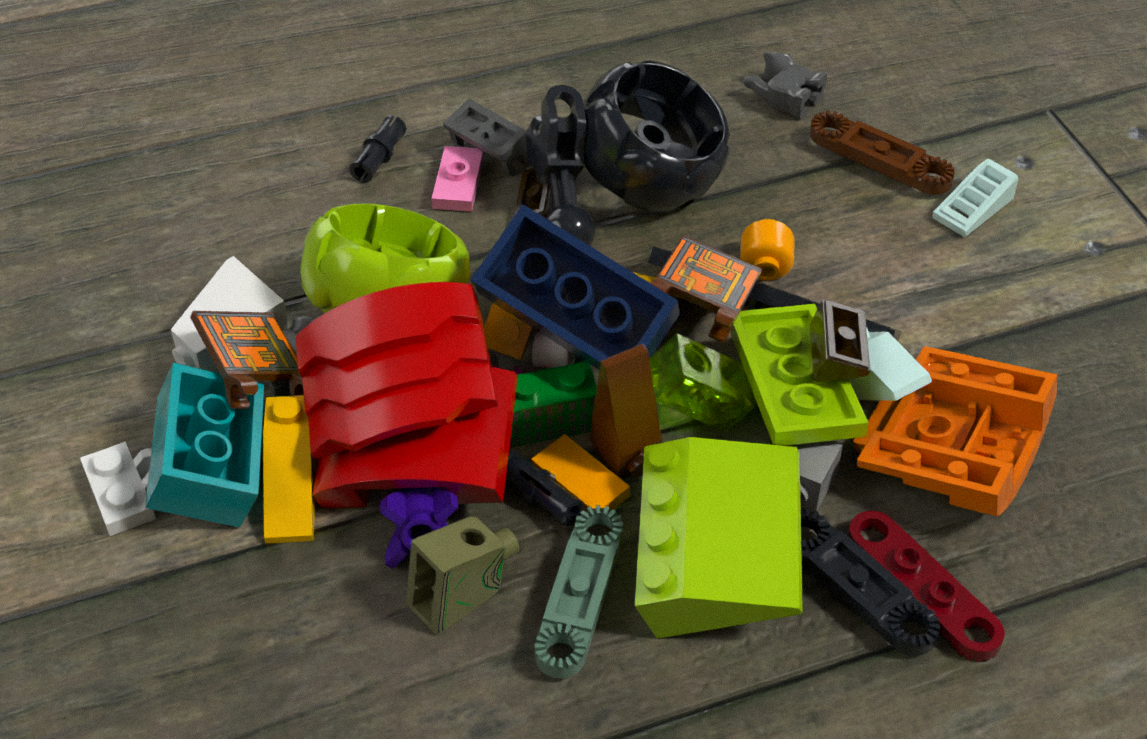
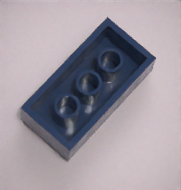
(572, 291)

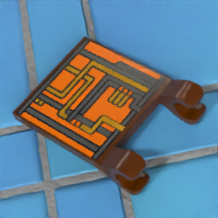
(710, 281)
(247, 350)

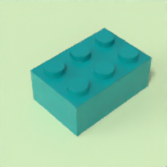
(204, 449)

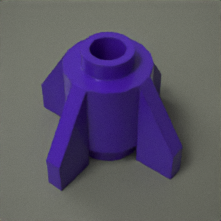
(415, 514)

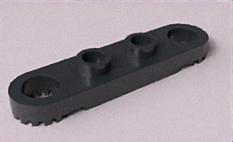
(866, 586)

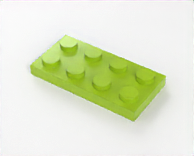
(778, 365)

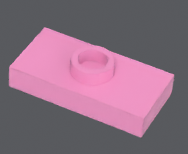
(458, 179)

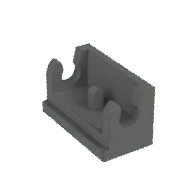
(488, 133)

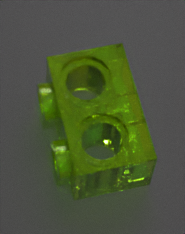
(701, 383)

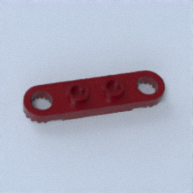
(930, 585)

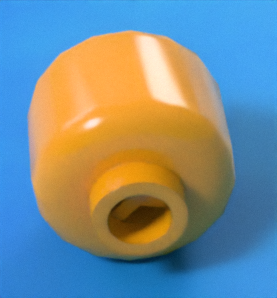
(769, 247)

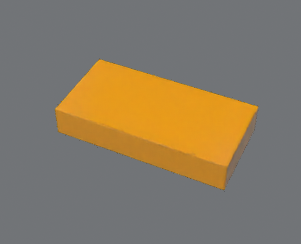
(582, 474)

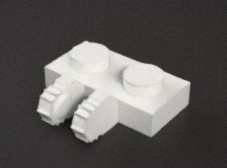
(118, 486)

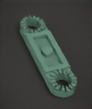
(579, 592)

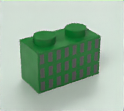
(553, 404)

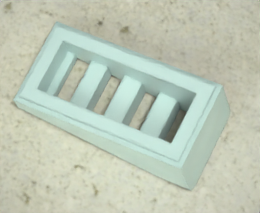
(986, 178)

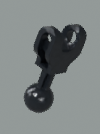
(559, 159)

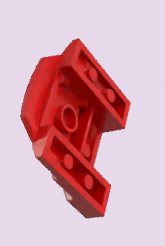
(393, 365)
(463, 456)

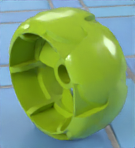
(375, 249)

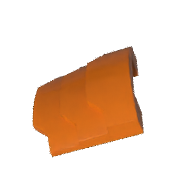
(964, 431)

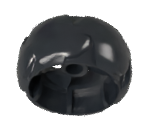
(644, 162)

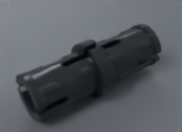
(377, 149)
(560, 502)

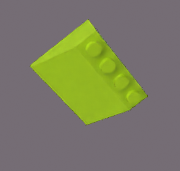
(718, 535)

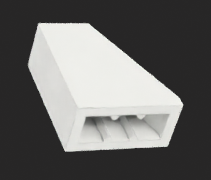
(230, 289)

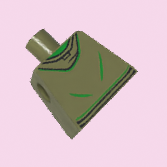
(456, 570)

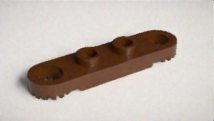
(882, 152)

